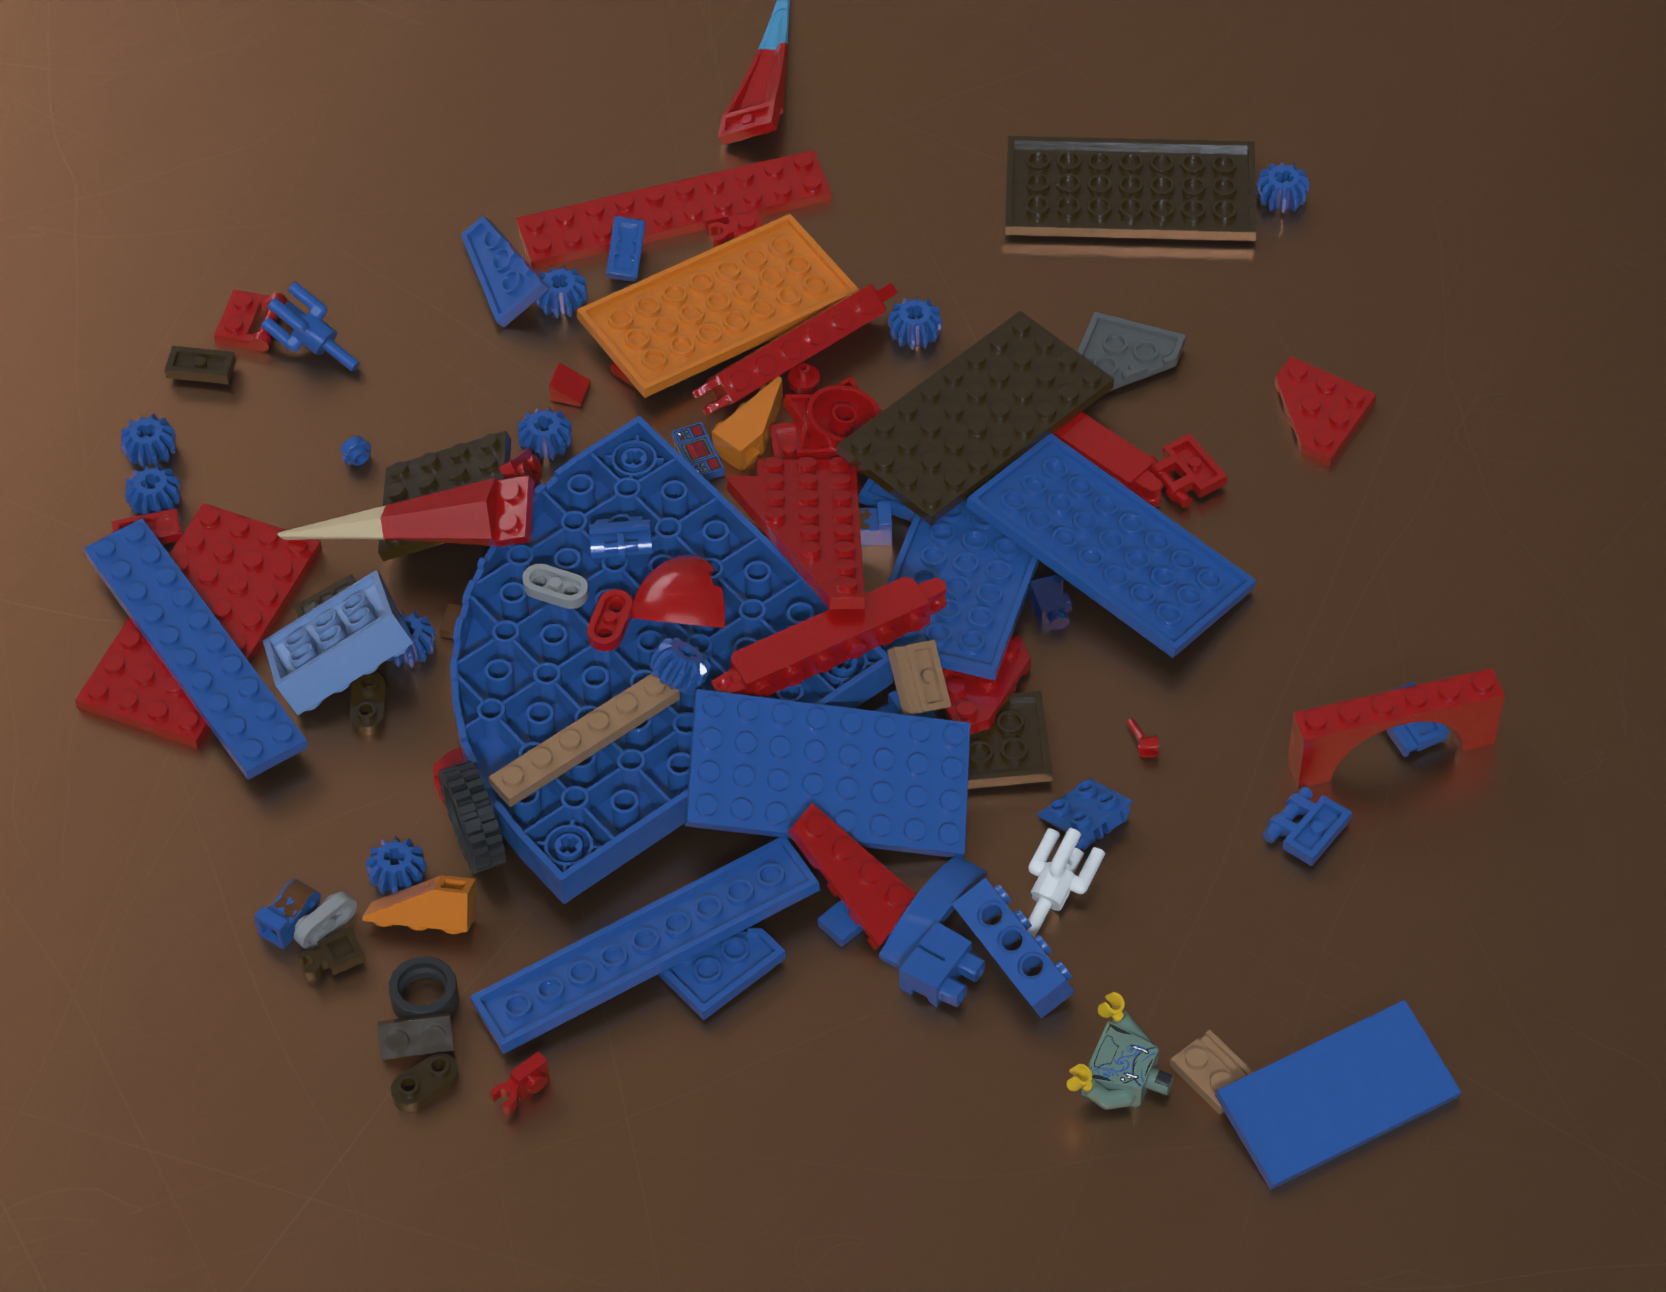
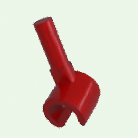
(1146, 745)

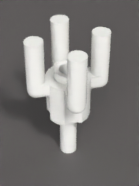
(1057, 877)

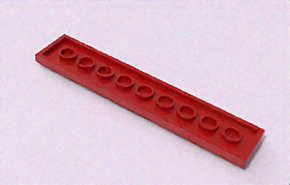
(674, 207)

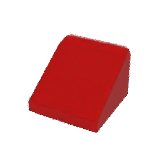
(568, 386)

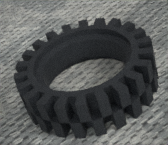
(472, 816)

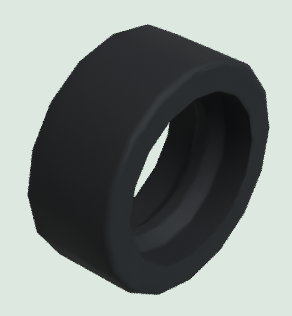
(422, 968)

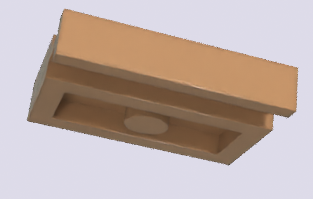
(919, 678)
(1208, 1067)

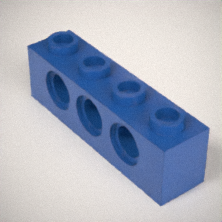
(1041, 991)

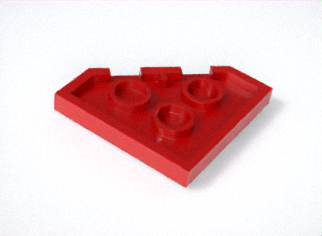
(1321, 408)
(979, 698)

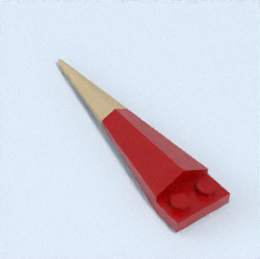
(475, 514)

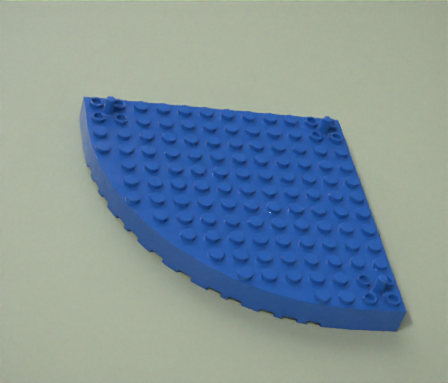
(530, 670)

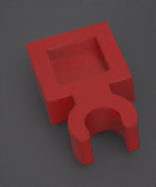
(736, 226)

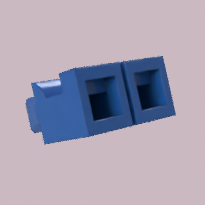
(938, 964)

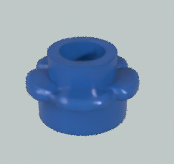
(355, 451)

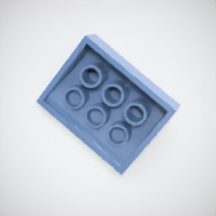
(336, 643)

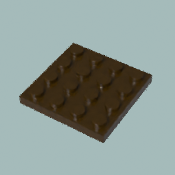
(439, 472)

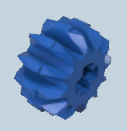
(1282, 187)
(565, 294)
(914, 323)
(545, 433)
(148, 441)
(152, 490)
(423, 640)
(679, 665)
(396, 865)

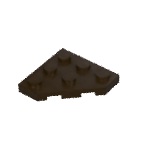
(1014, 746)

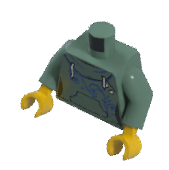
(1121, 1064)

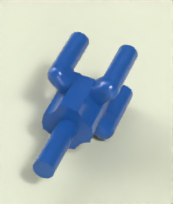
(308, 328)

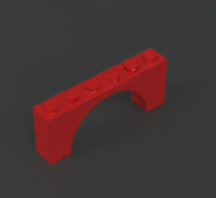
(1328, 733)

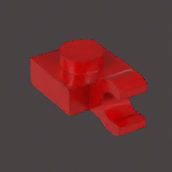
(524, 1079)

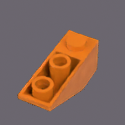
(747, 431)
(436, 904)

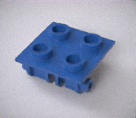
(1088, 809)

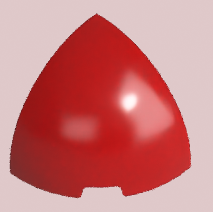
(681, 594)

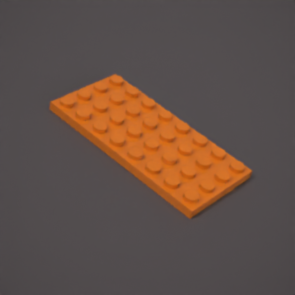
(715, 305)

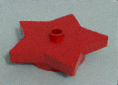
(829, 417)

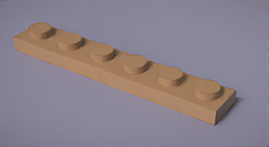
(582, 739)

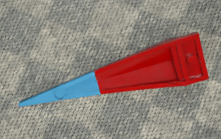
(762, 92)

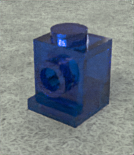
(1050, 603)

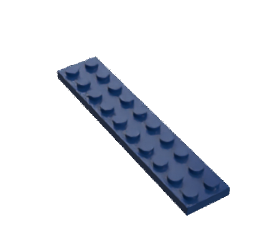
(195, 649)
(644, 944)

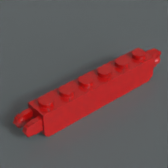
(795, 346)
(1113, 456)
(832, 638)

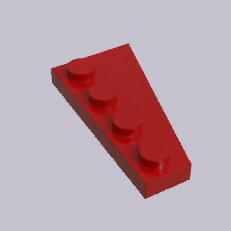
(862, 882)

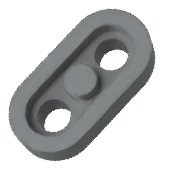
(557, 586)
(325, 920)

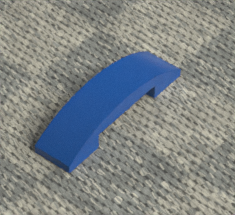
(930, 905)

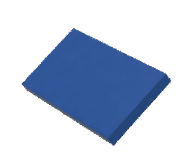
(1337, 1094)

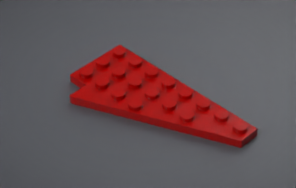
(812, 519)

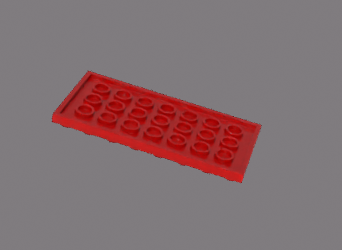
(245, 581)

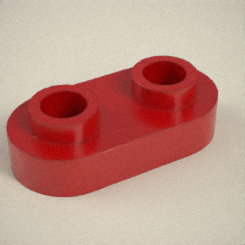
(607, 622)

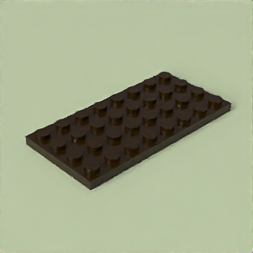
(1131, 188)
(974, 417)

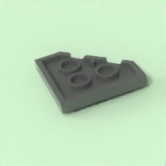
(1129, 348)

